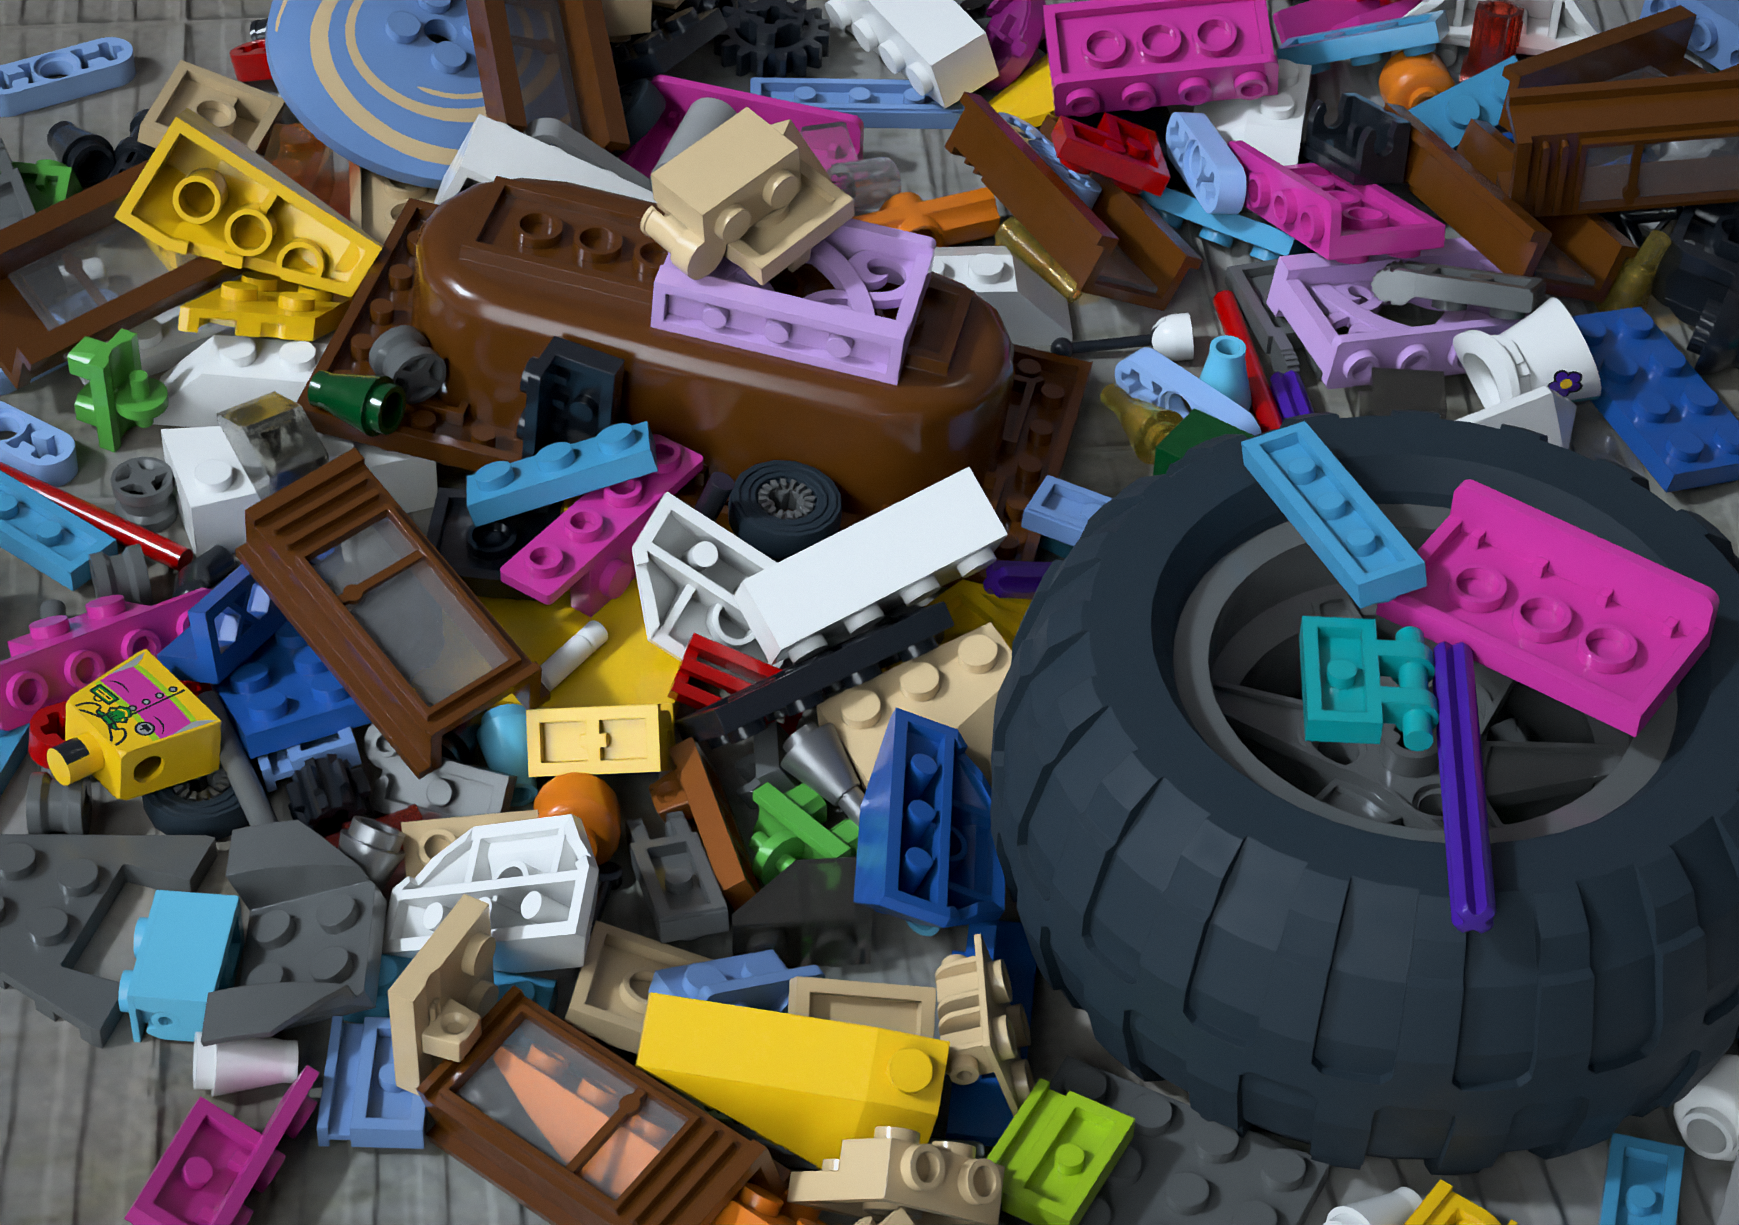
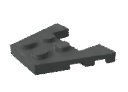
(56, 898)

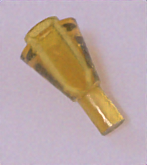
(1029, 250)
(1636, 276)
(1141, 421)

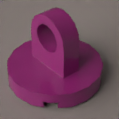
(1014, 38)

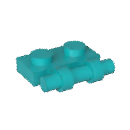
(1344, 688)

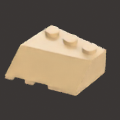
(947, 685)

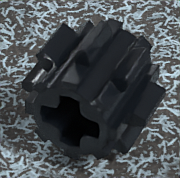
(328, 794)

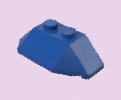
(927, 830)

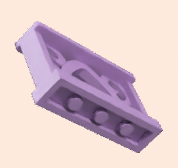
(1313, 285)
(824, 328)

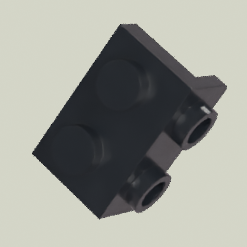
(569, 395)

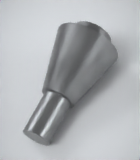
(823, 765)

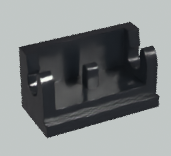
(1362, 145)

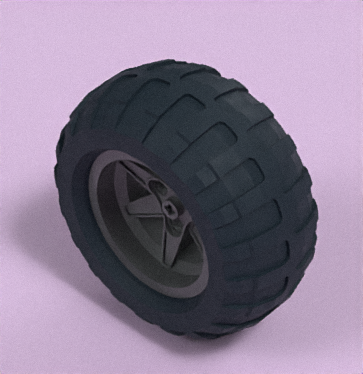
(1282, 903)

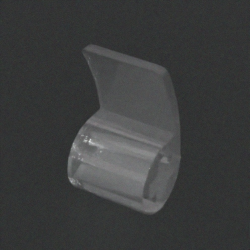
(865, 180)

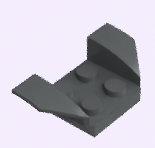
(308, 935)

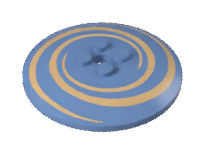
(376, 82)

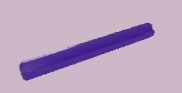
(1463, 790)

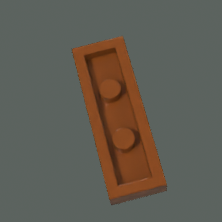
(700, 795)

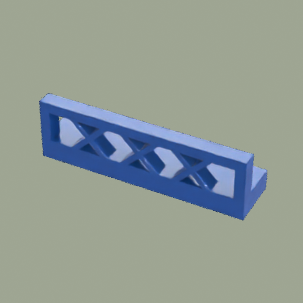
(223, 630)

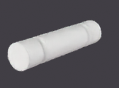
(573, 654)

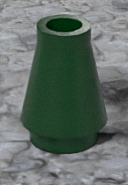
(362, 401)

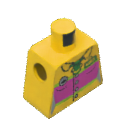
(136, 731)

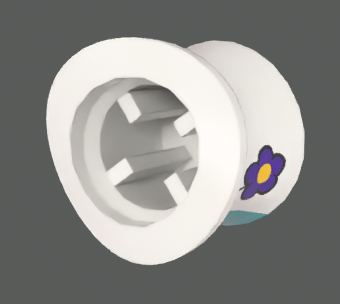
(1529, 355)

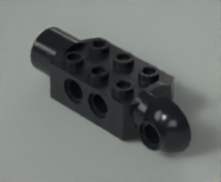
(1702, 282)

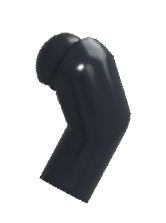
(204, 571)

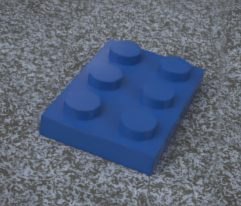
(285, 696)

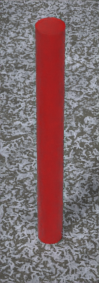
(1261, 394)
(123, 530)

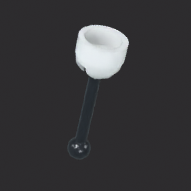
(1169, 336)

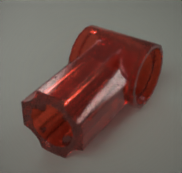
(1493, 37)

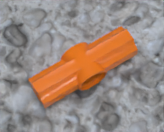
(947, 219)

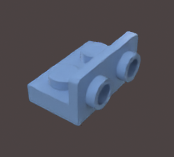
(743, 980)

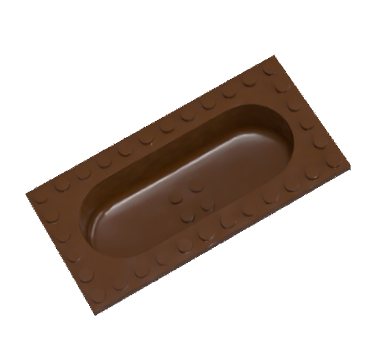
(551, 258)

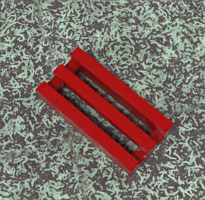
(726, 658)

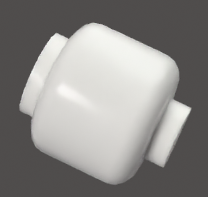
(1711, 1112)

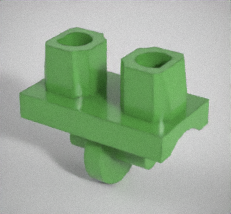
(118, 388)
(792, 831)

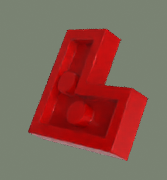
(1114, 149)

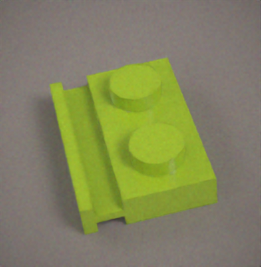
(1058, 1155)

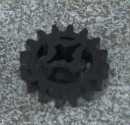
(773, 38)

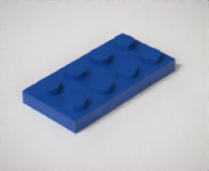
(1660, 402)

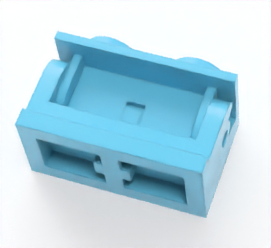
(181, 955)

